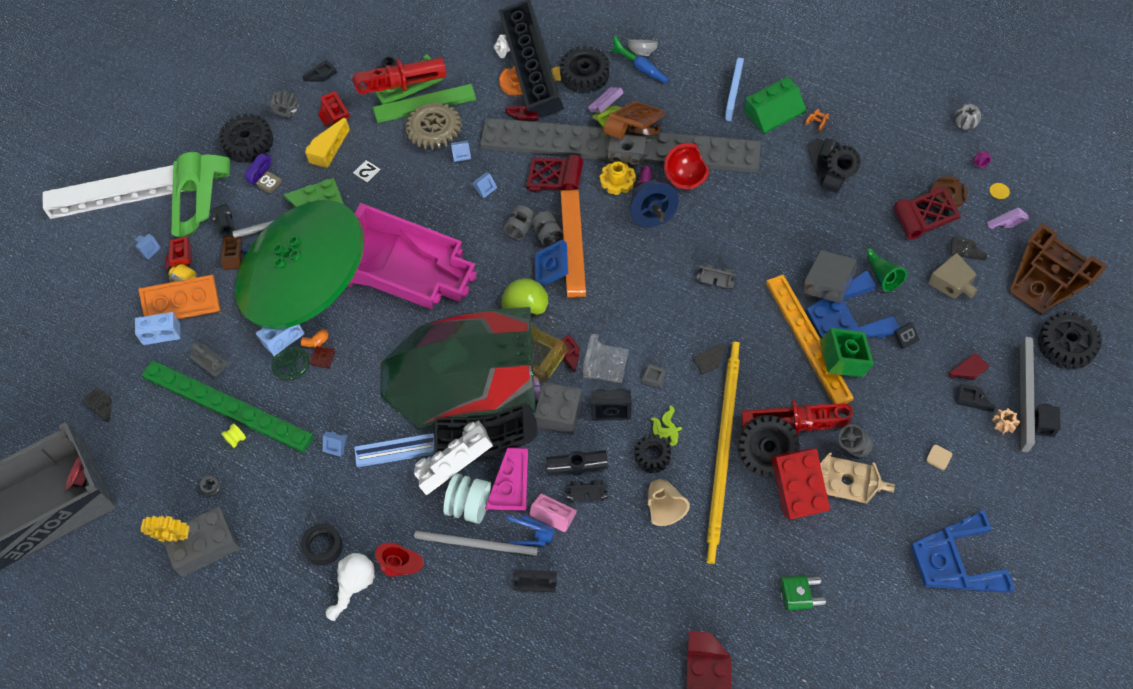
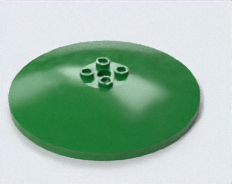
(323, 253)

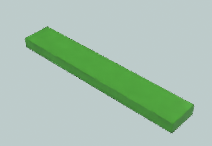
(404, 107)

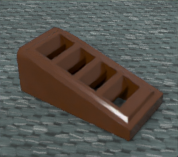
(231, 254)

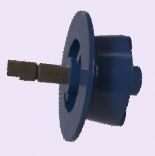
(653, 203)

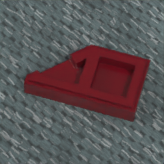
(970, 368)

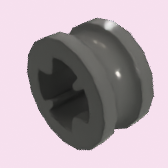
(204, 484)

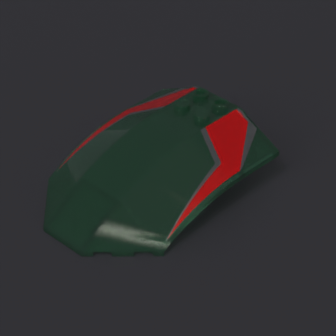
(462, 367)

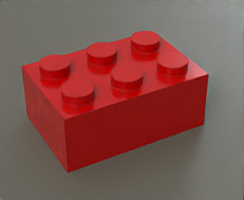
(800, 483)

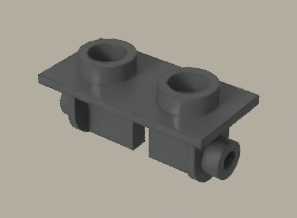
(709, 273)
(207, 359)

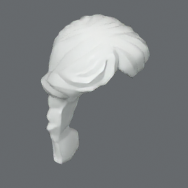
(354, 575)

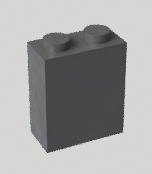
(830, 276)

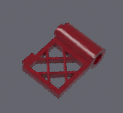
(569, 173)
(911, 216)

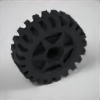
(584, 69)
(246, 137)
(1083, 338)
(757, 433)

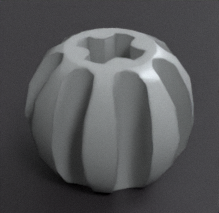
(967, 116)

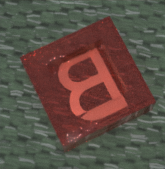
(322, 357)

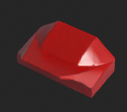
(332, 109)
(179, 252)

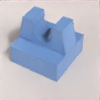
(460, 151)
(484, 185)
(147, 245)
(334, 443)

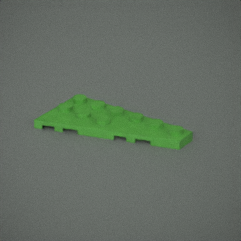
(321, 191)

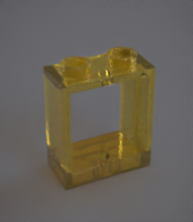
(554, 356)

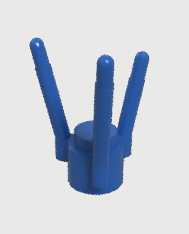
(543, 532)

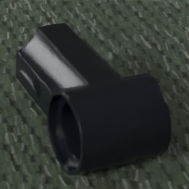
(223, 220)

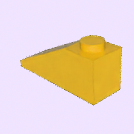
(325, 146)

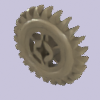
(434, 130)

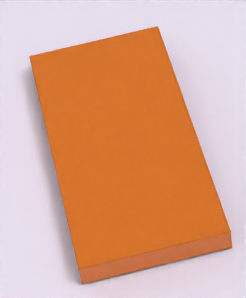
(182, 297)

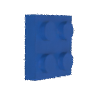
(551, 263)

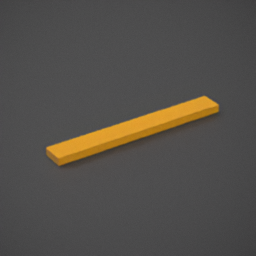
(807, 338)

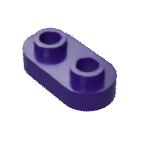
(258, 168)

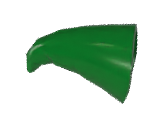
(888, 274)

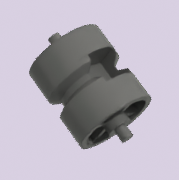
(519, 222)
(546, 228)
(855, 441)

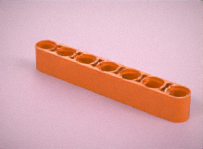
(573, 236)

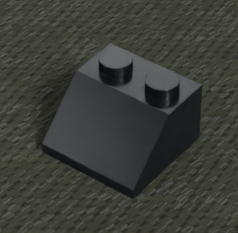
(611, 404)

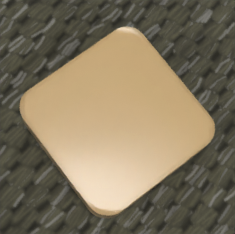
(939, 457)

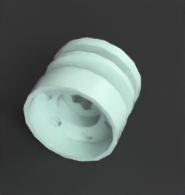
(467, 498)

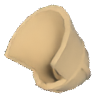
(666, 503)

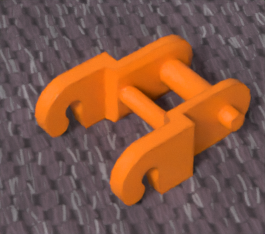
(813, 116)

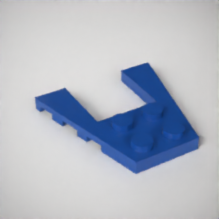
(830, 314)
(941, 563)

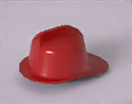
(398, 560)

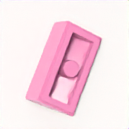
(552, 512)

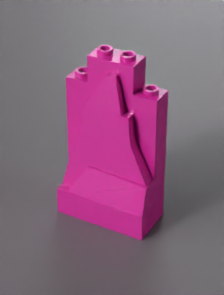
(411, 260)

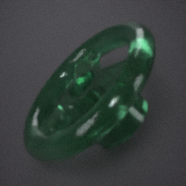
(288, 355)

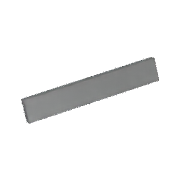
(1027, 419)

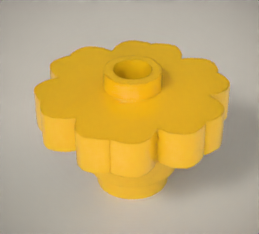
(617, 178)

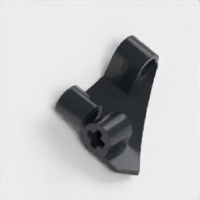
(819, 153)

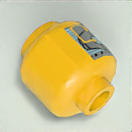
(180, 273)

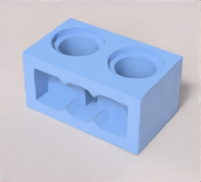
(157, 328)
(278, 339)

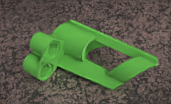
(196, 174)

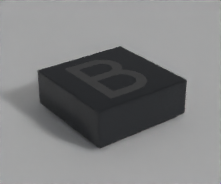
(906, 335)

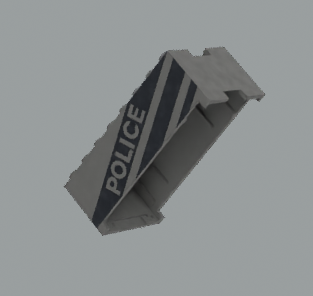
(34, 496)

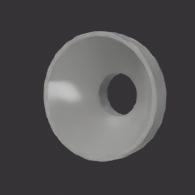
(642, 47)

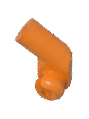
(317, 340)

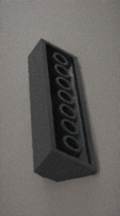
(531, 58)

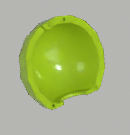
(525, 294)

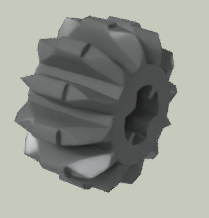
(284, 104)

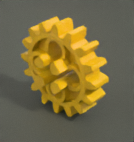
(165, 528)

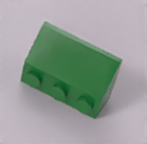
(775, 105)

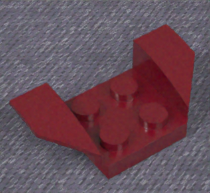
(707, 663)

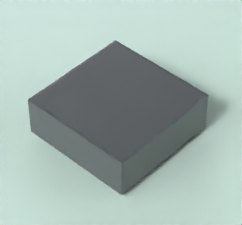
(653, 376)

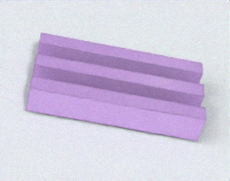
(605, 100)

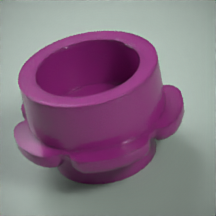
(982, 159)

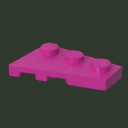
(511, 482)

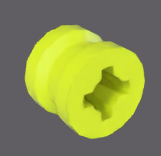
(233, 435)

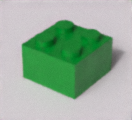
(846, 352)

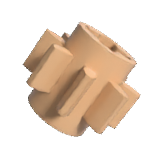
(1005, 421)

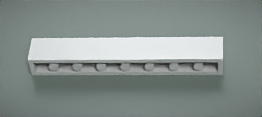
(108, 192)

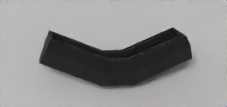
(505, 429)

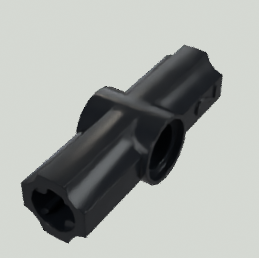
(590, 461)

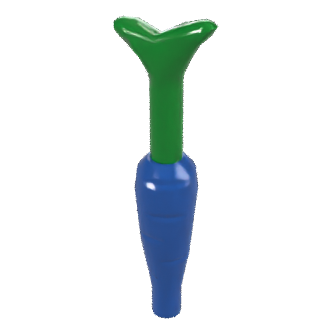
(640, 62)

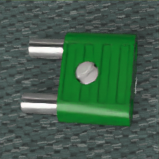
(797, 593)

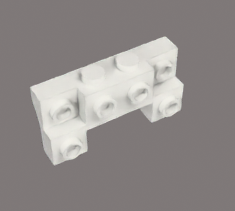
(460, 452)

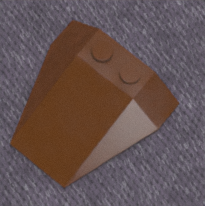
(1052, 271)

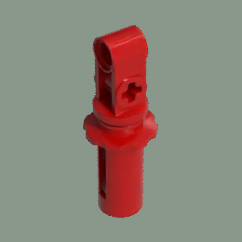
(399, 75)
(806, 416)

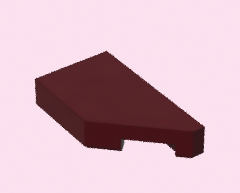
(521, 113)
(573, 353)

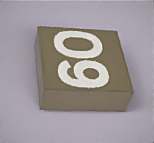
(269, 182)

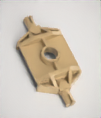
(864, 477)

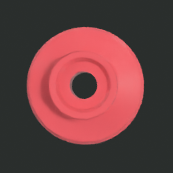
(76, 475)

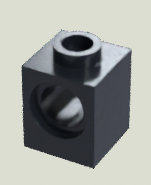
(1047, 420)

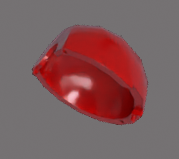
(685, 166)

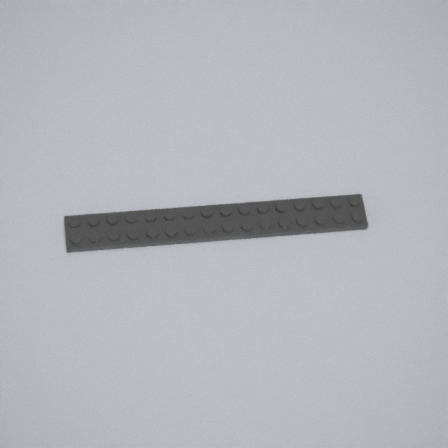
(593, 144)

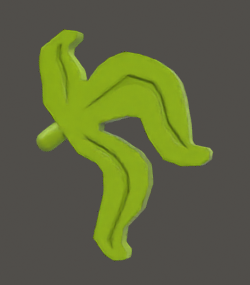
(671, 431)

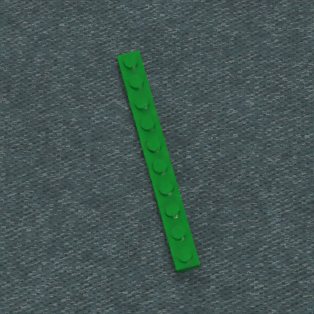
(228, 406)

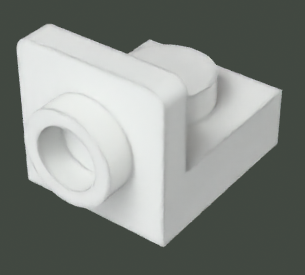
(501, 46)

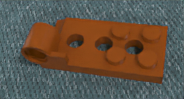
(632, 114)

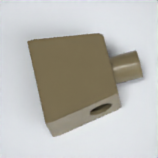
(954, 278)

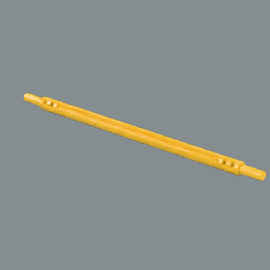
(723, 454)

